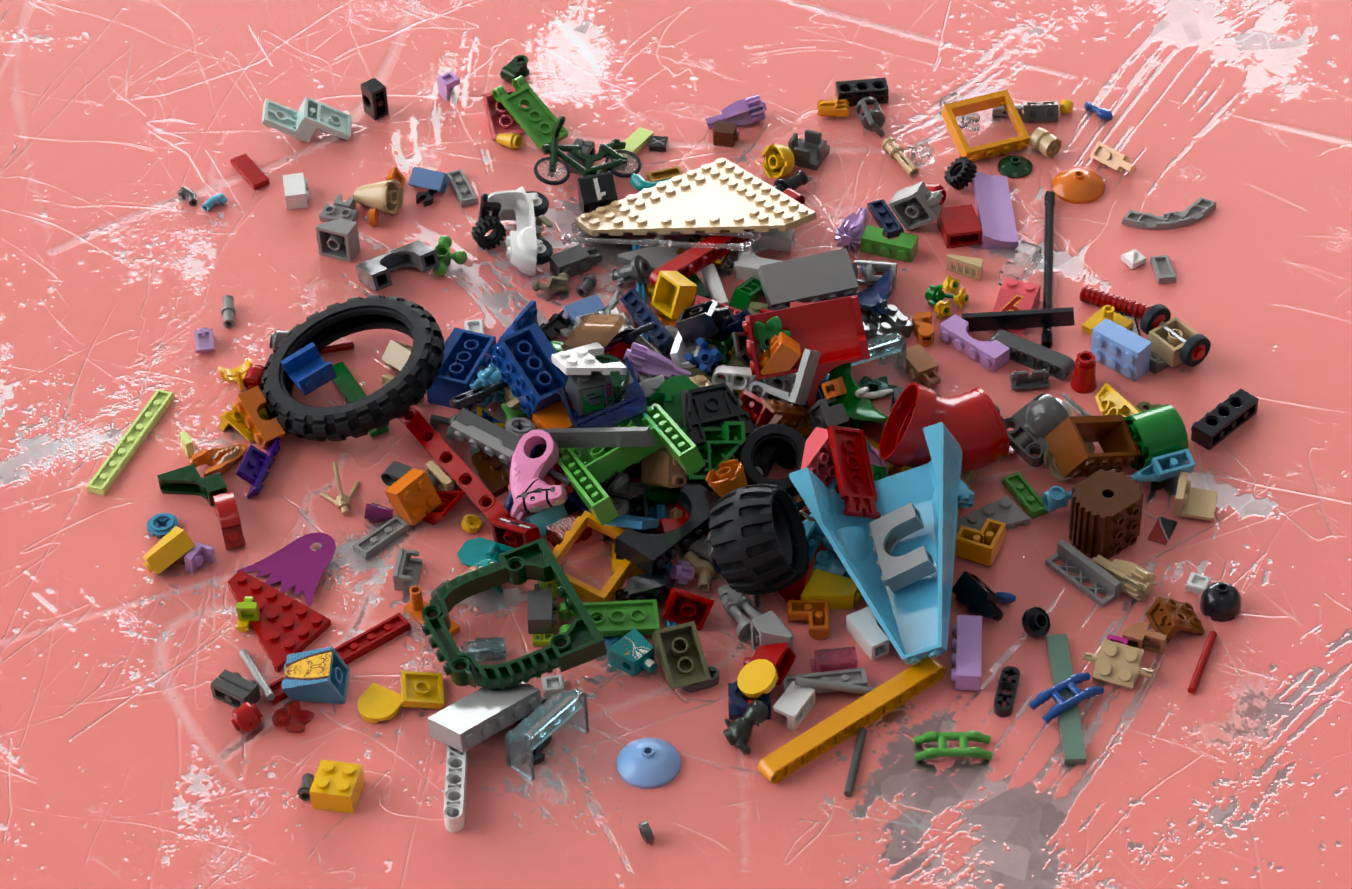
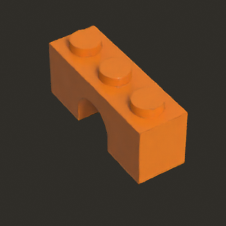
(264, 430)

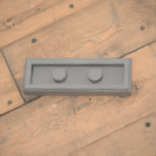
(462, 188)
(381, 537)

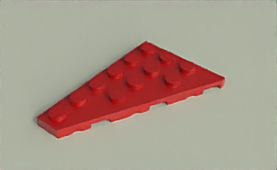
(283, 623)

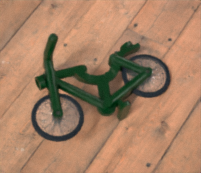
(556, 172)

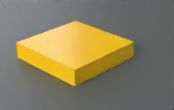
(421, 689)

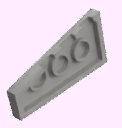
(1002, 510)

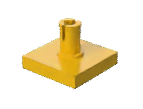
(1105, 312)

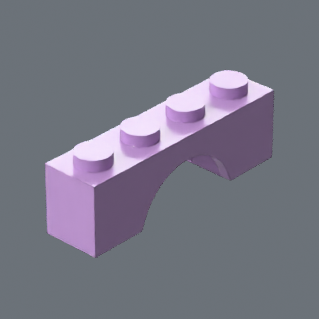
(989, 354)

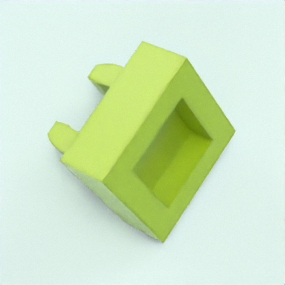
(248, 610)

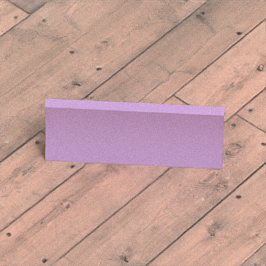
(994, 211)

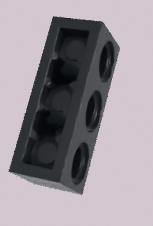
(858, 89)

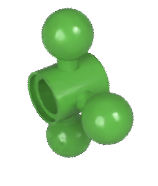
(445, 256)

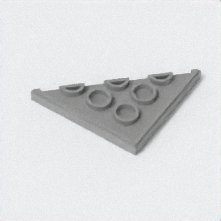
(654, 255)

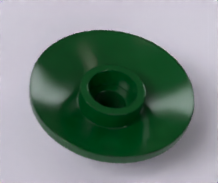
(1015, 166)

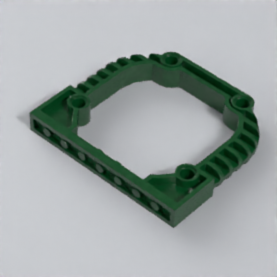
(528, 562)

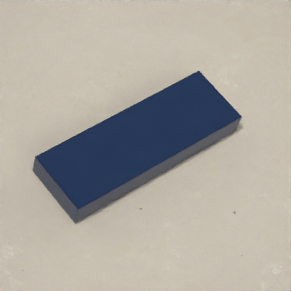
(885, 218)

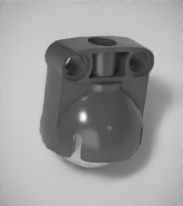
(1033, 424)

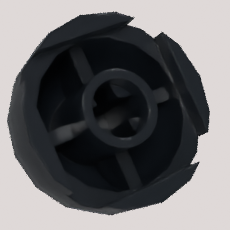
(1220, 601)

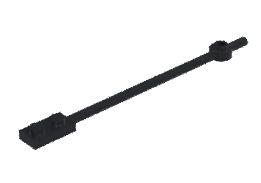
(480, 394)

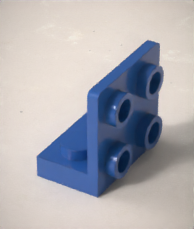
(525, 318)

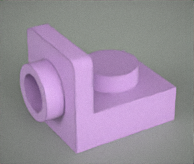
(204, 340)
(197, 555)

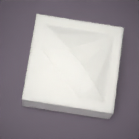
(1133, 259)

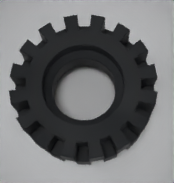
(960, 173)
(494, 237)

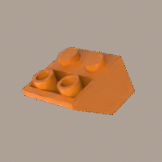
(780, 355)

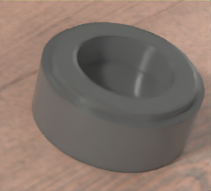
(646, 832)

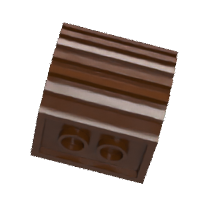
(1105, 513)

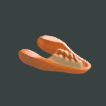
(219, 458)

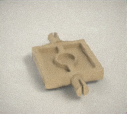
(1118, 664)

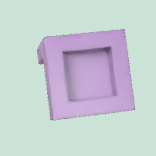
(446, 83)

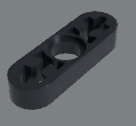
(1008, 698)

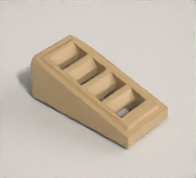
(974, 268)

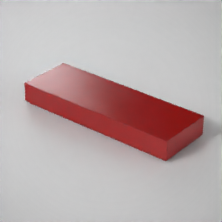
(250, 171)

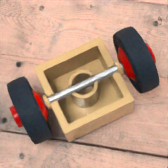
(1173, 338)

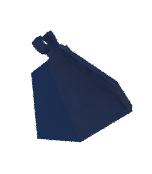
(875, 297)

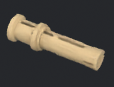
(897, 153)

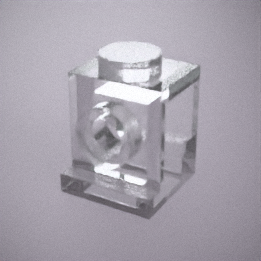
(921, 155)

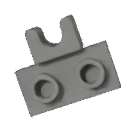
(340, 209)

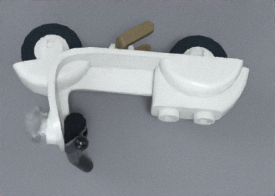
(526, 244)

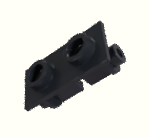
(556, 323)

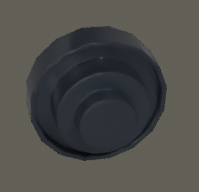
(1036, 622)

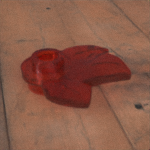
(292, 717)

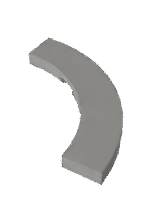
(1172, 220)

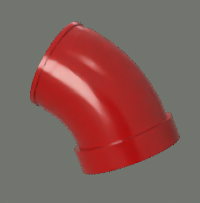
(968, 417)

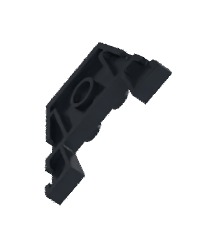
(711, 406)

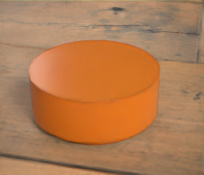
(373, 217)

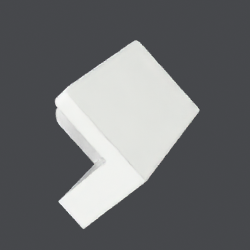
(795, 704)

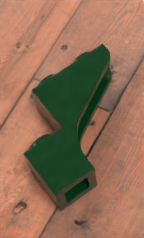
(188, 482)

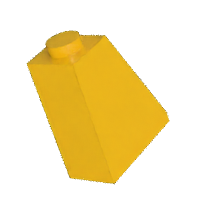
(168, 550)
(837, 589)

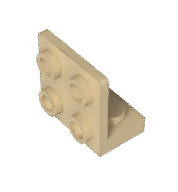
(1193, 501)

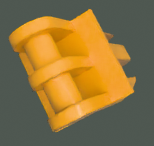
(833, 108)

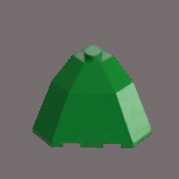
(719, 445)

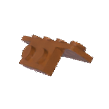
(786, 412)

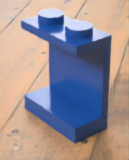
(308, 369)

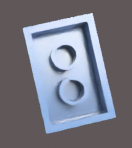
(1121, 349)

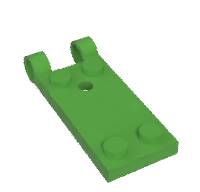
(536, 118)
(618, 617)

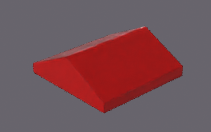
(449, 500)

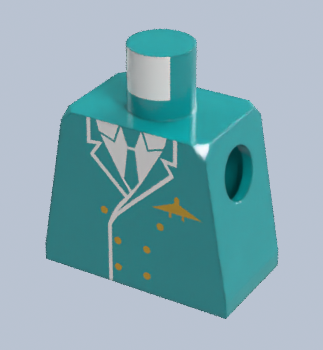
(632, 654)

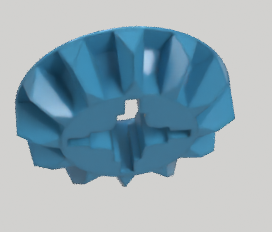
(161, 520)

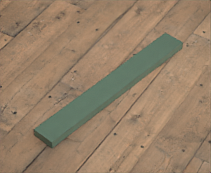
(1069, 721)

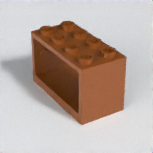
(1072, 454)

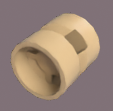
(1045, 142)

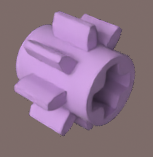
(682, 572)

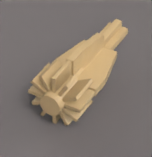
(1134, 579)

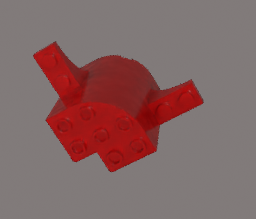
(824, 326)

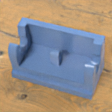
(429, 179)
(582, 307)

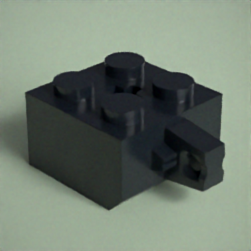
(702, 320)

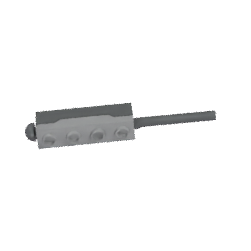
(490, 438)

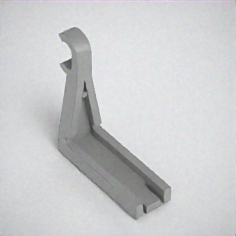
(802, 382)

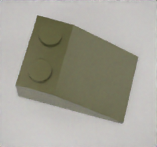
(681, 655)

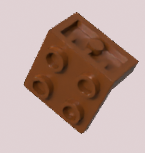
(1170, 615)

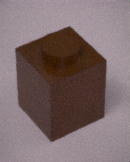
(725, 134)

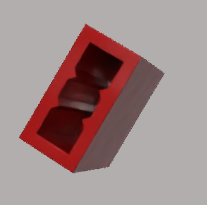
(959, 226)

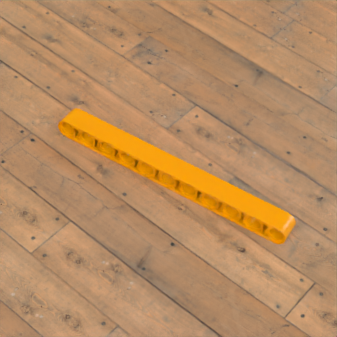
(849, 719)

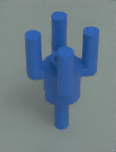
(707, 358)

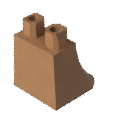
(662, 470)

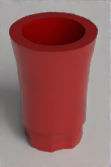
(1084, 373)

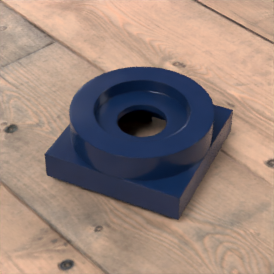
(738, 705)

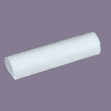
(714, 284)

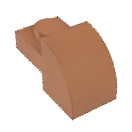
(1143, 638)

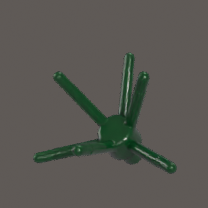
(723, 346)

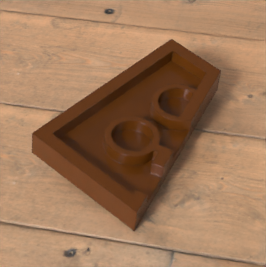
(492, 472)

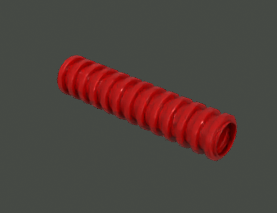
(1120, 304)

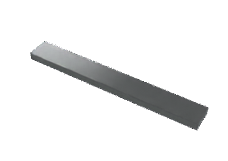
(602, 437)

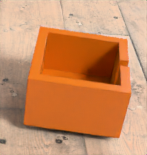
(413, 496)

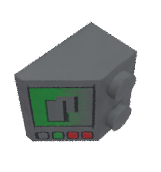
(590, 392)

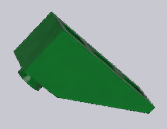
(745, 293)

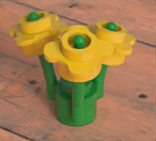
(935, 296)

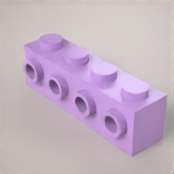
(968, 652)

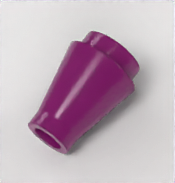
(377, 512)

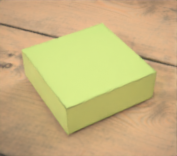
(186, 444)

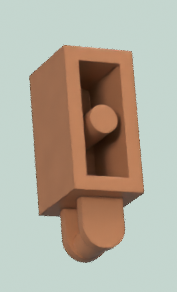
(921, 366)

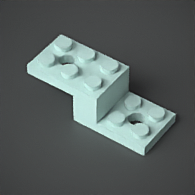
(307, 119)

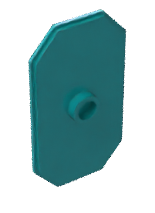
(481, 549)

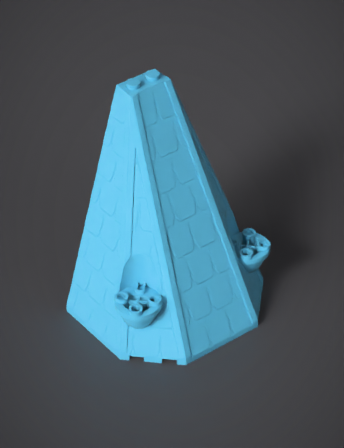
(917, 614)

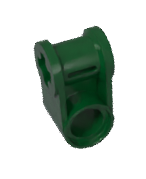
(515, 68)

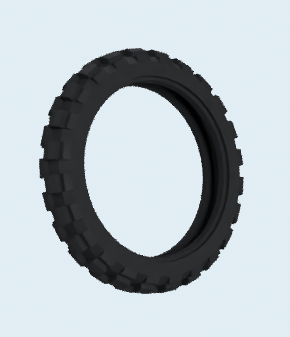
(375, 409)

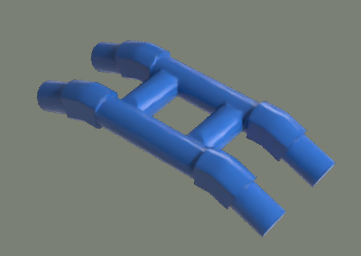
(1063, 704)

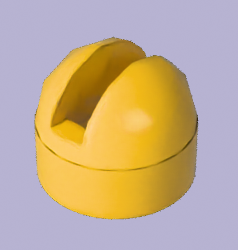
(1066, 106)

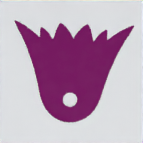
(297, 565)

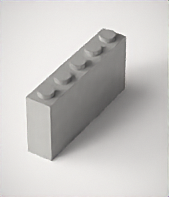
(808, 279)
(483, 715)

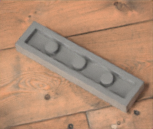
(849, 676)

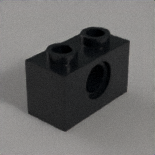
(374, 99)

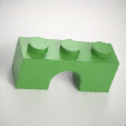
(901, 248)

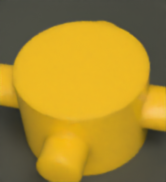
(243, 626)

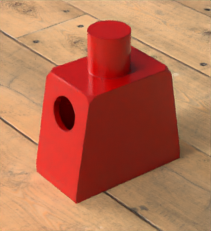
(779, 654)

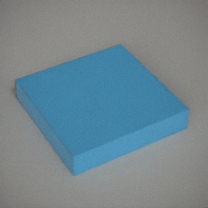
(635, 522)

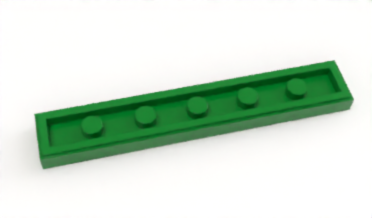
(351, 390)

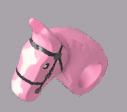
(527, 475)

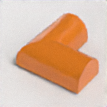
(814, 612)

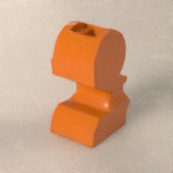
(923, 328)
(833, 388)

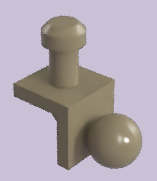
(554, 285)

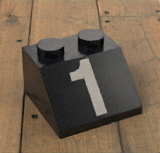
(596, 191)

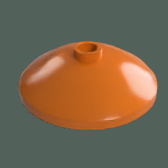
(1078, 185)

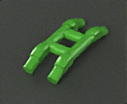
(943, 751)

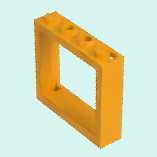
(978, 104)
(619, 576)

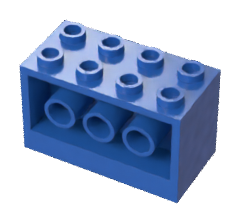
(463, 358)
(528, 368)

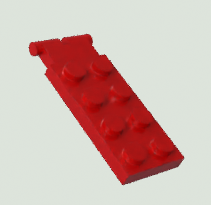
(853, 471)

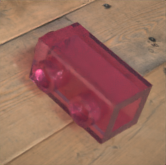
(834, 659)

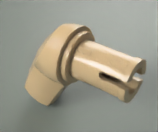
(703, 570)

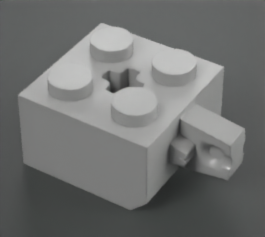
(916, 205)

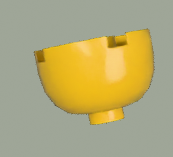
(778, 161)

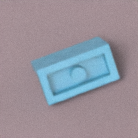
(546, 517)

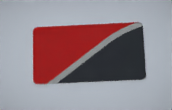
(1162, 530)

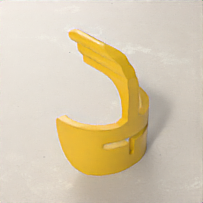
(236, 374)

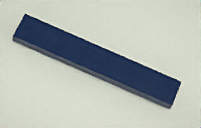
(644, 315)

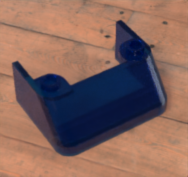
(616, 414)

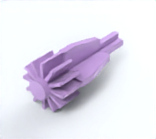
(741, 112)
(851, 229)
(652, 363)

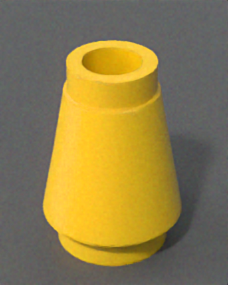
(510, 140)

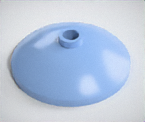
(648, 763)

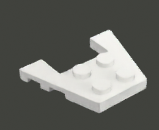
(582, 361)

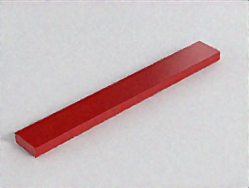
(358, 646)

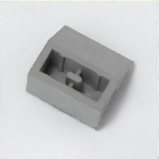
(768, 630)

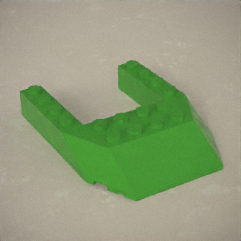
(593, 466)

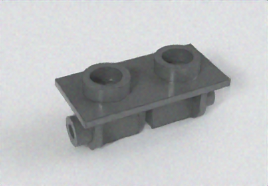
(1022, 380)

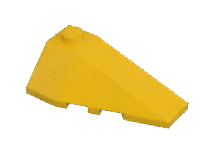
(1114, 403)

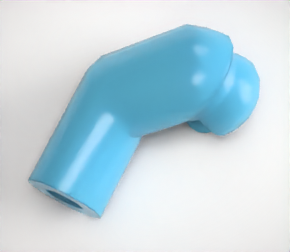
(213, 200)

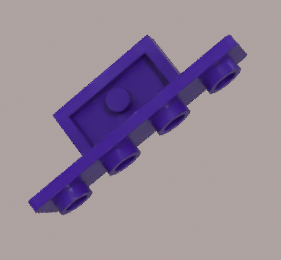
(255, 466)

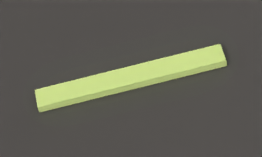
(130, 442)

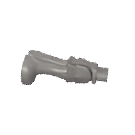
(735, 606)

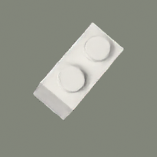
(296, 191)

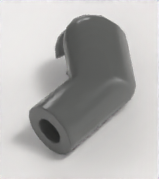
(186, 192)

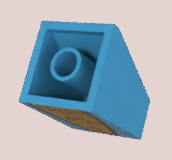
(316, 676)

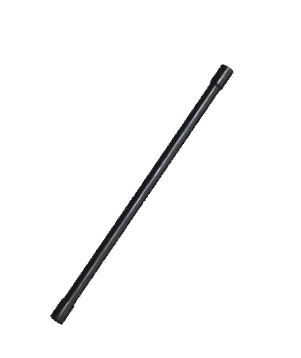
(1049, 202)

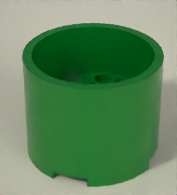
(1157, 433)

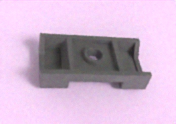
(891, 322)

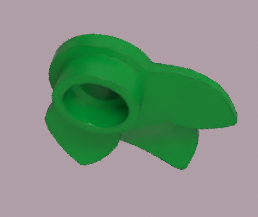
(766, 332)

